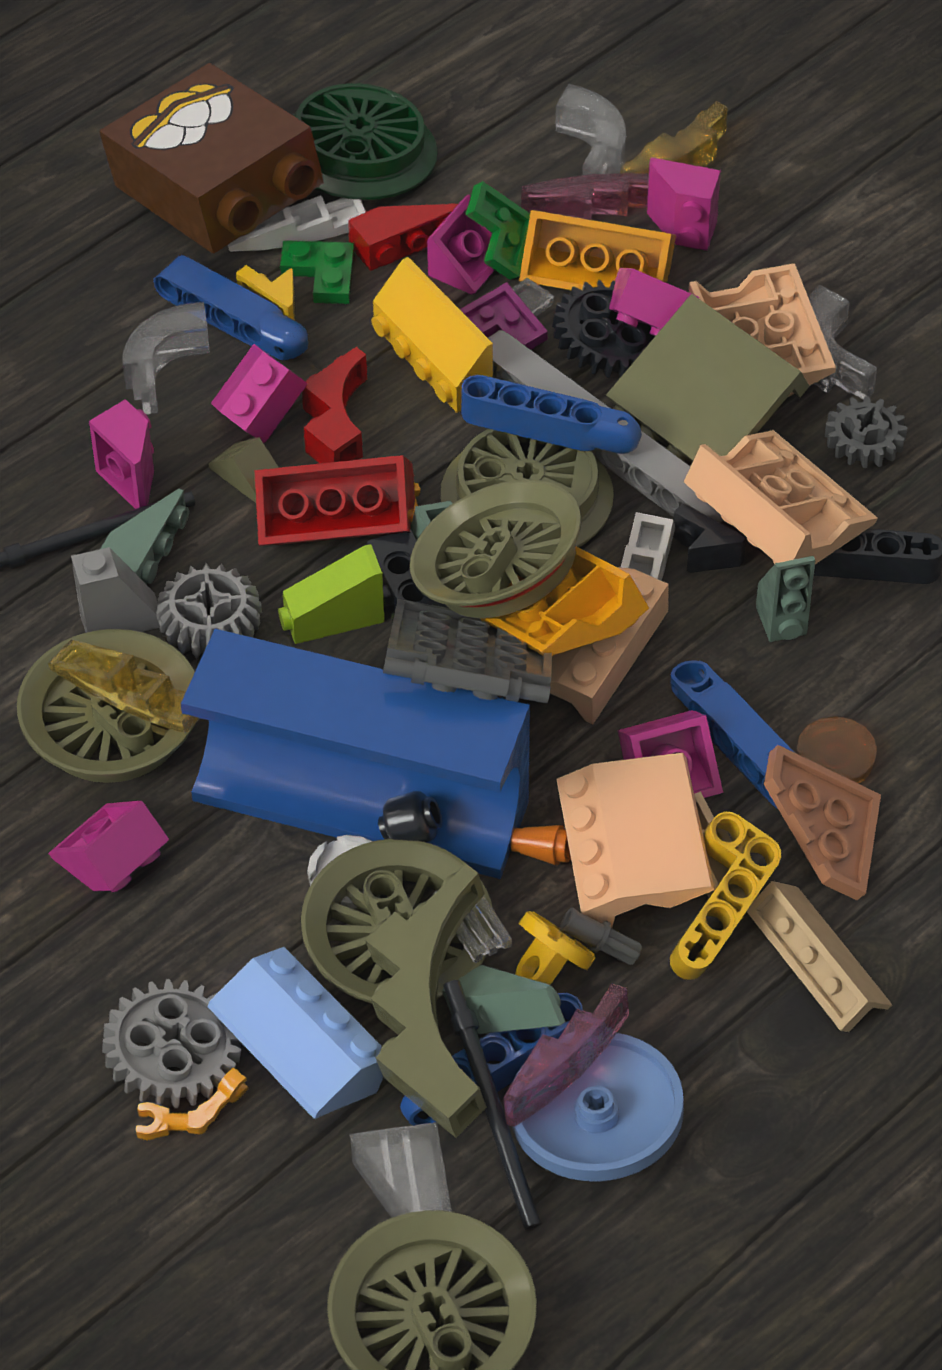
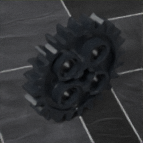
(594, 333)

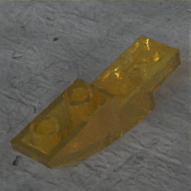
(690, 146)

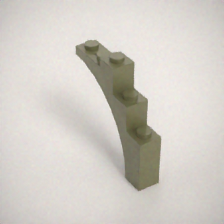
(406, 1002)

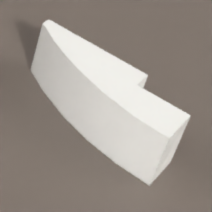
(649, 545)

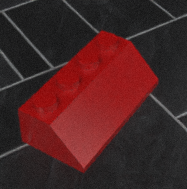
(334, 500)

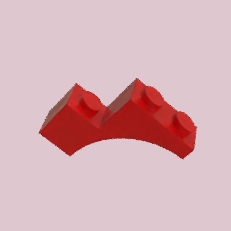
(331, 432)

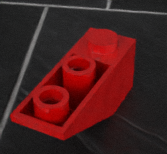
(394, 231)

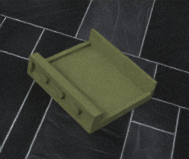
(704, 383)

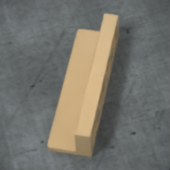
(816, 955)

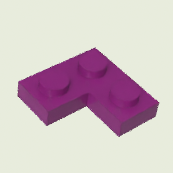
(506, 312)

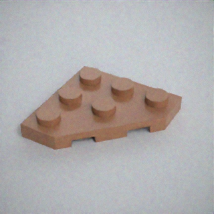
(828, 818)

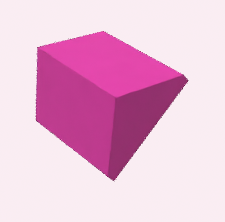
(459, 251)

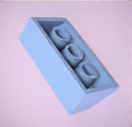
(299, 1033)

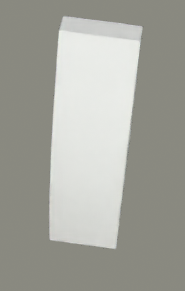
(302, 222)

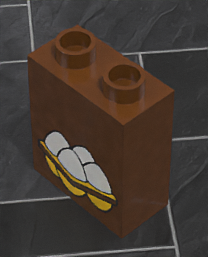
(212, 157)

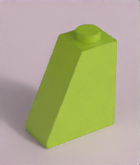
(335, 598)

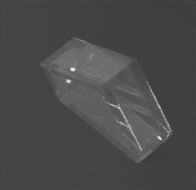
(403, 1167)

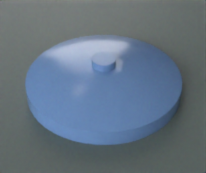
(610, 1118)

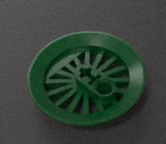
(350, 140)

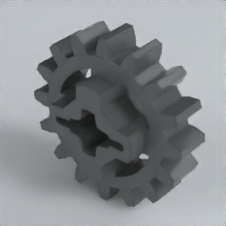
(865, 431)

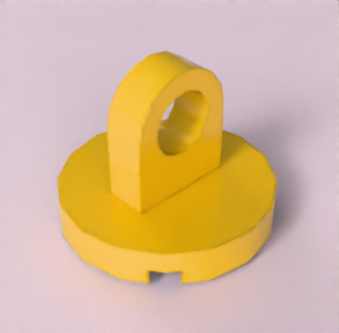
(549, 950)

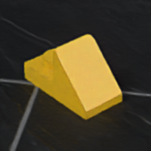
(278, 292)

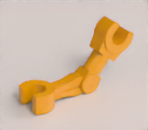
(197, 1121)

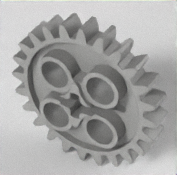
(170, 1044)

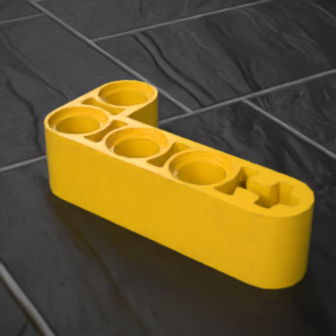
(722, 903)

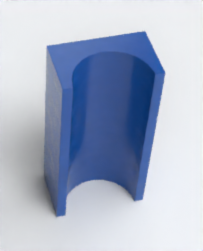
(336, 739)

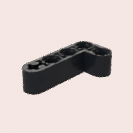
(886, 557)

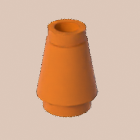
(542, 843)

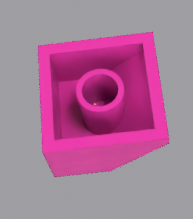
(684, 201)
(645, 299)
(259, 393)
(124, 451)
(674, 734)
(111, 845)

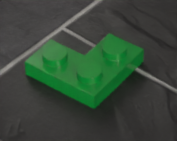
(508, 228)
(327, 262)

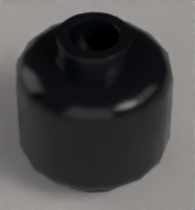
(410, 818)

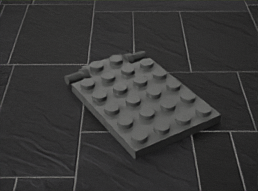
(464, 653)

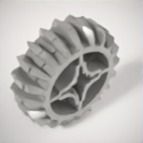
(185, 606)

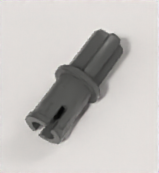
(600, 936)

